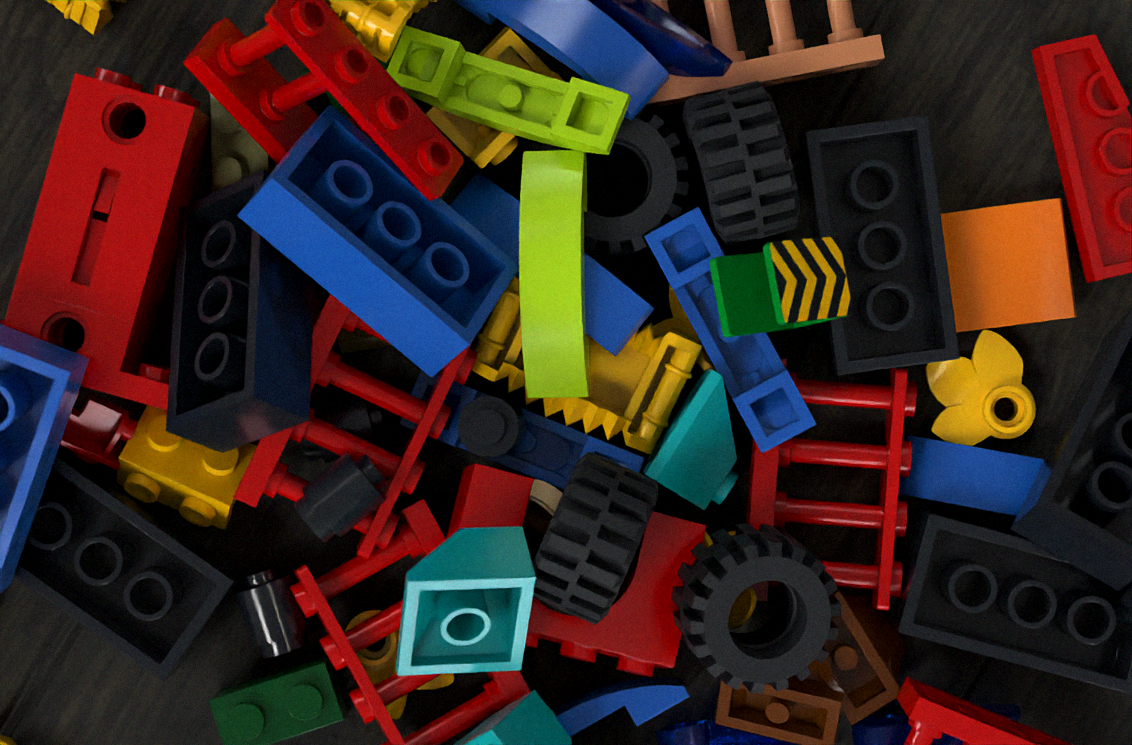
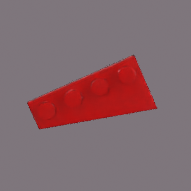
(1092, 150)

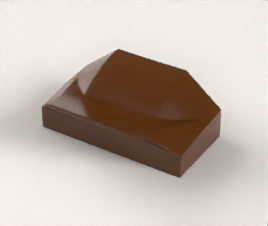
(865, 656)
(799, 714)

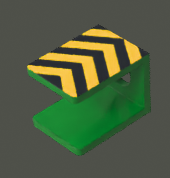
(781, 287)

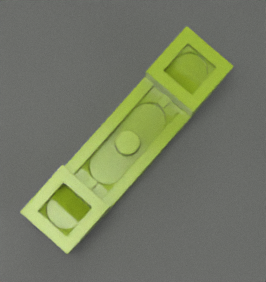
(507, 97)
(553, 274)

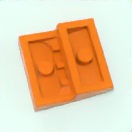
(1008, 265)

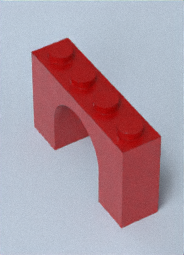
(641, 618)

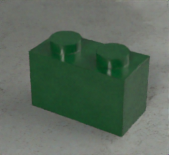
(280, 704)

